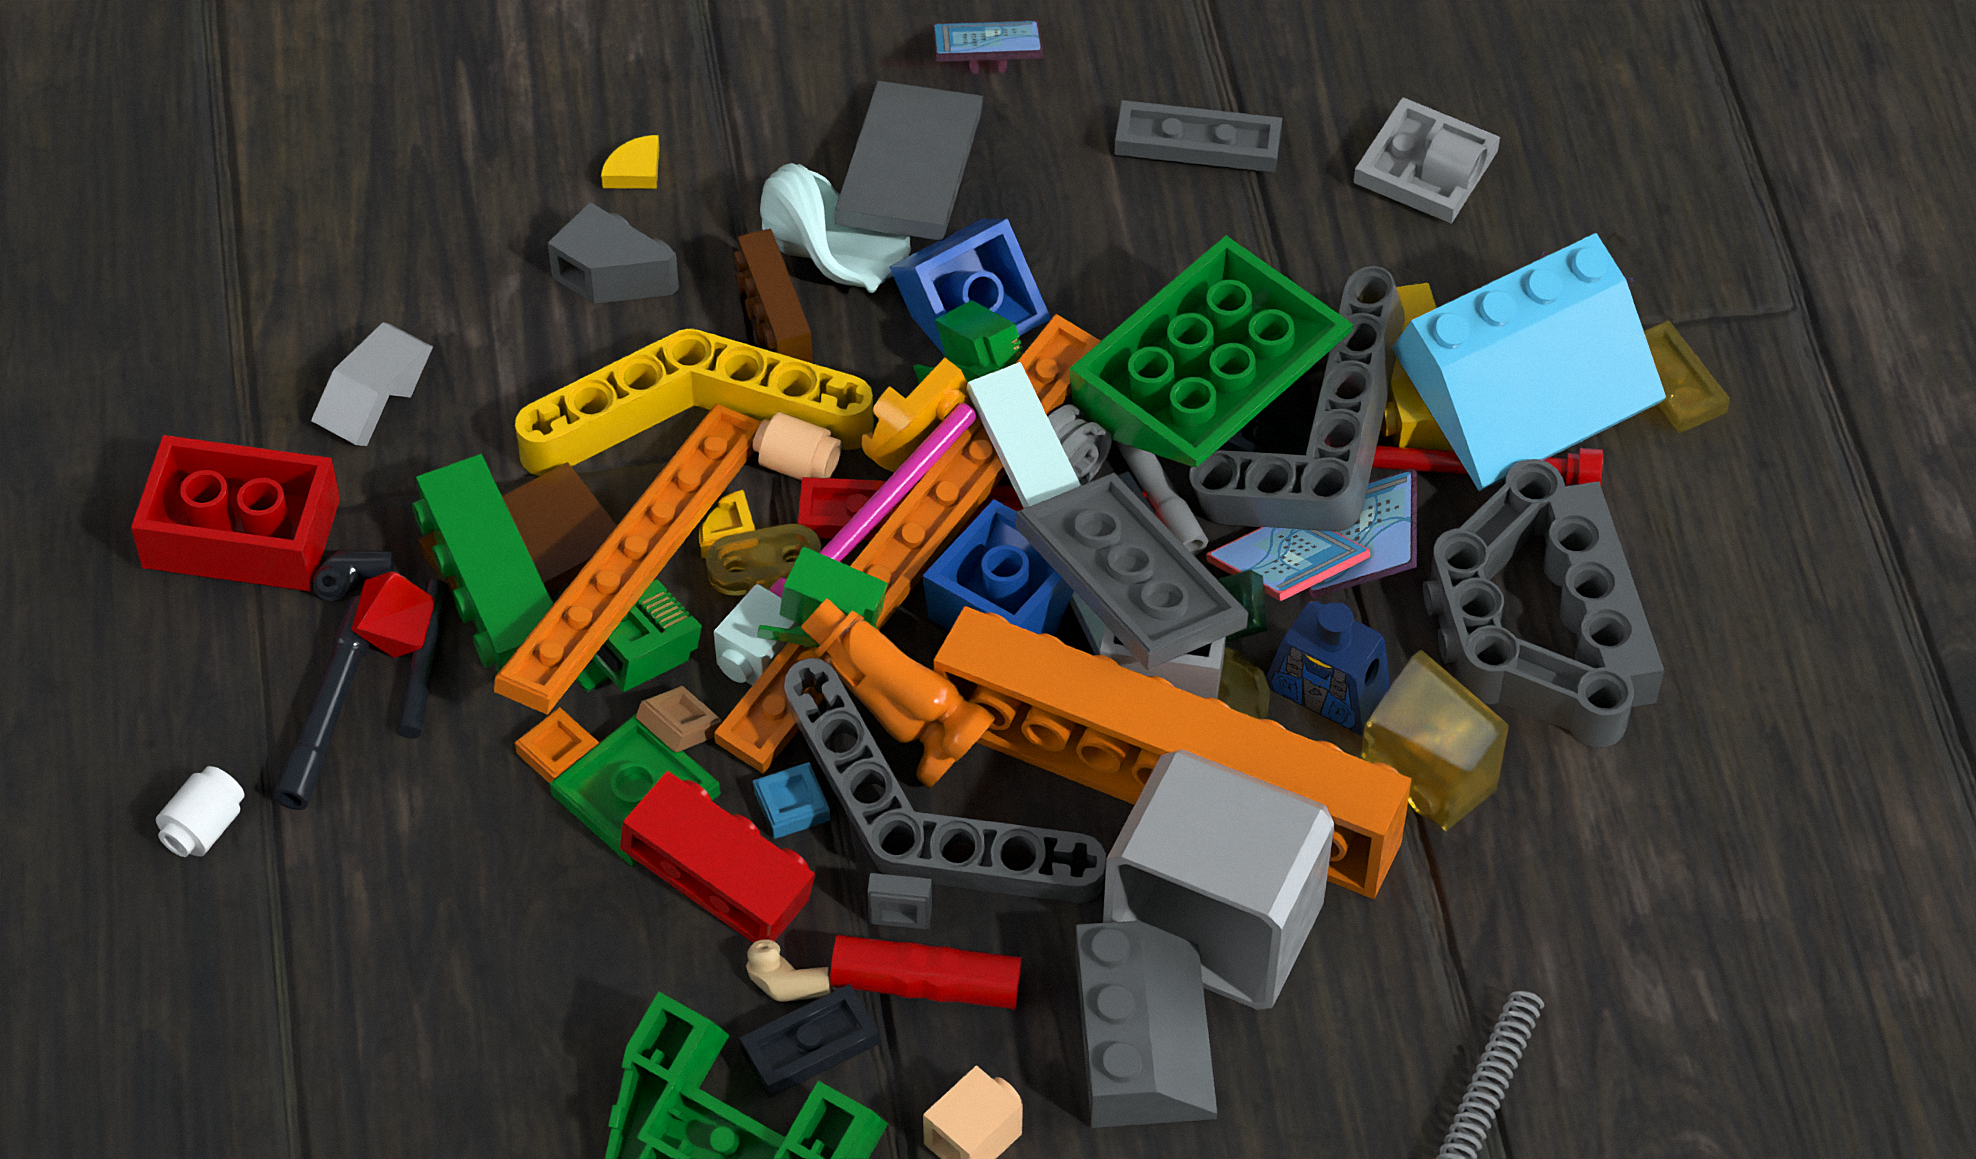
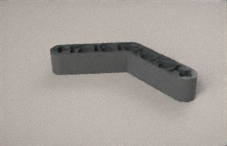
(931, 832)

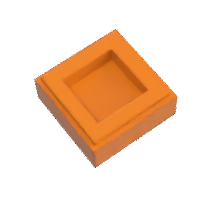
(554, 745)

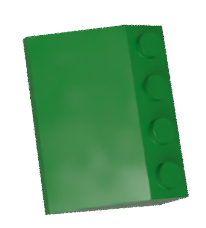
(1204, 356)

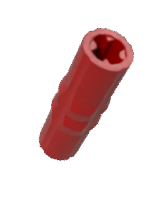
(926, 971)

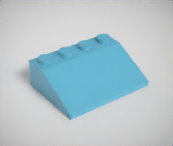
(1532, 361)

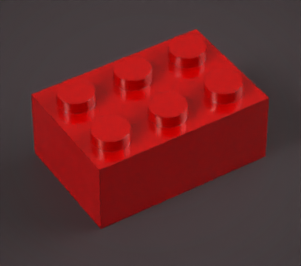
(236, 513)

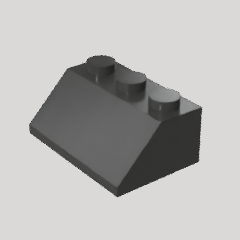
(1143, 1025)

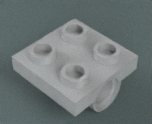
(1426, 160)

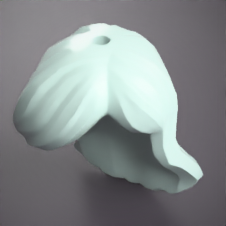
(802, 217)

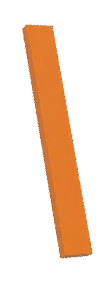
(628, 561)

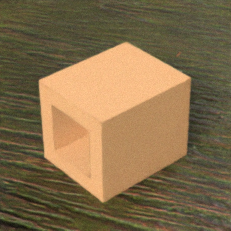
(974, 1118)

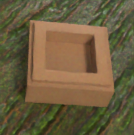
(678, 719)

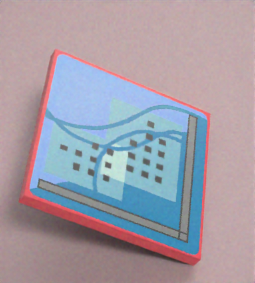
(1289, 557)

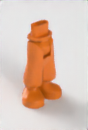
(898, 691)

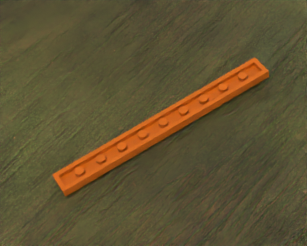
(908, 542)

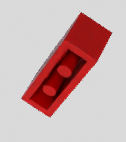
(717, 859)

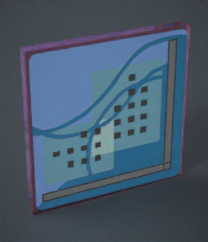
(987, 42)
(1385, 528)

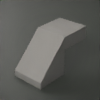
(361, 384)

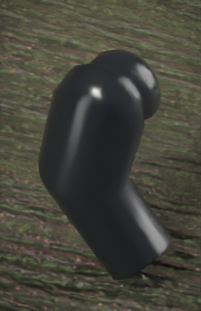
(348, 569)

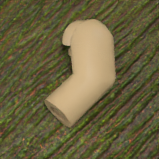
(781, 979)

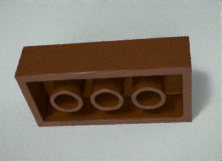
(771, 296)

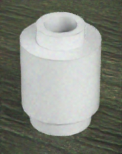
(199, 812)

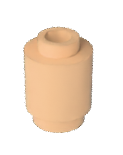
(796, 447)

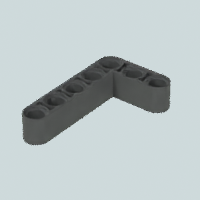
(1305, 480)

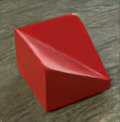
(393, 614)

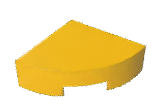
(633, 165)
(728, 518)

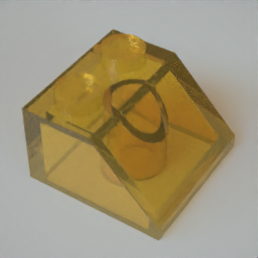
(1439, 738)

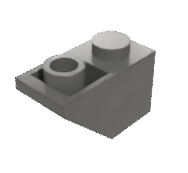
(610, 259)

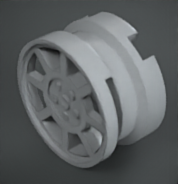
(1082, 442)

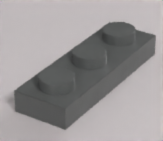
(1198, 136)

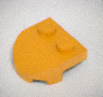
(909, 421)

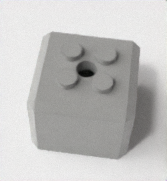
(1225, 869)

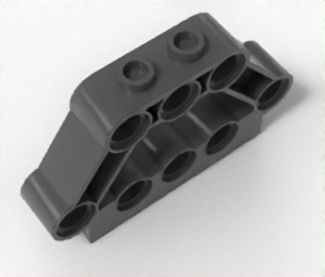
(1524, 674)

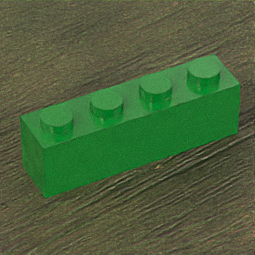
(484, 555)

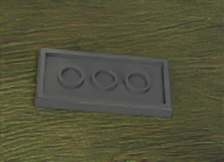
(909, 160)
(1131, 570)

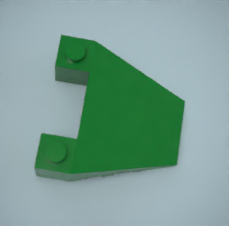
(670, 1118)

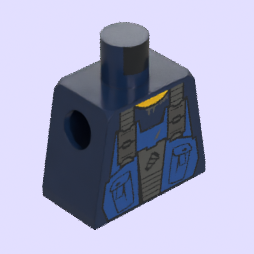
(1332, 665)

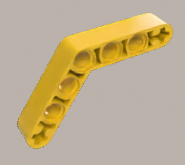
(684, 373)

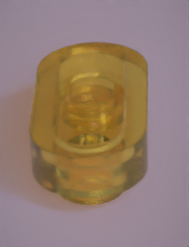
(759, 554)

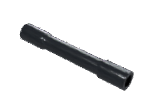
(307, 756)

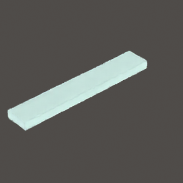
(1029, 454)

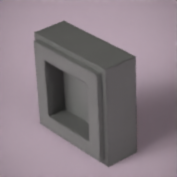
(900, 901)

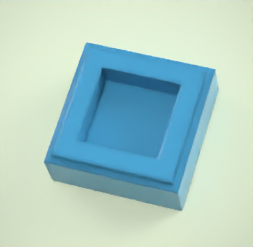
(791, 800)

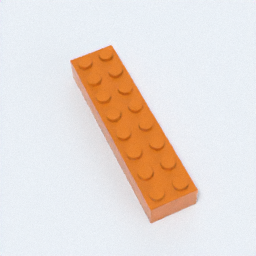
(1113, 724)

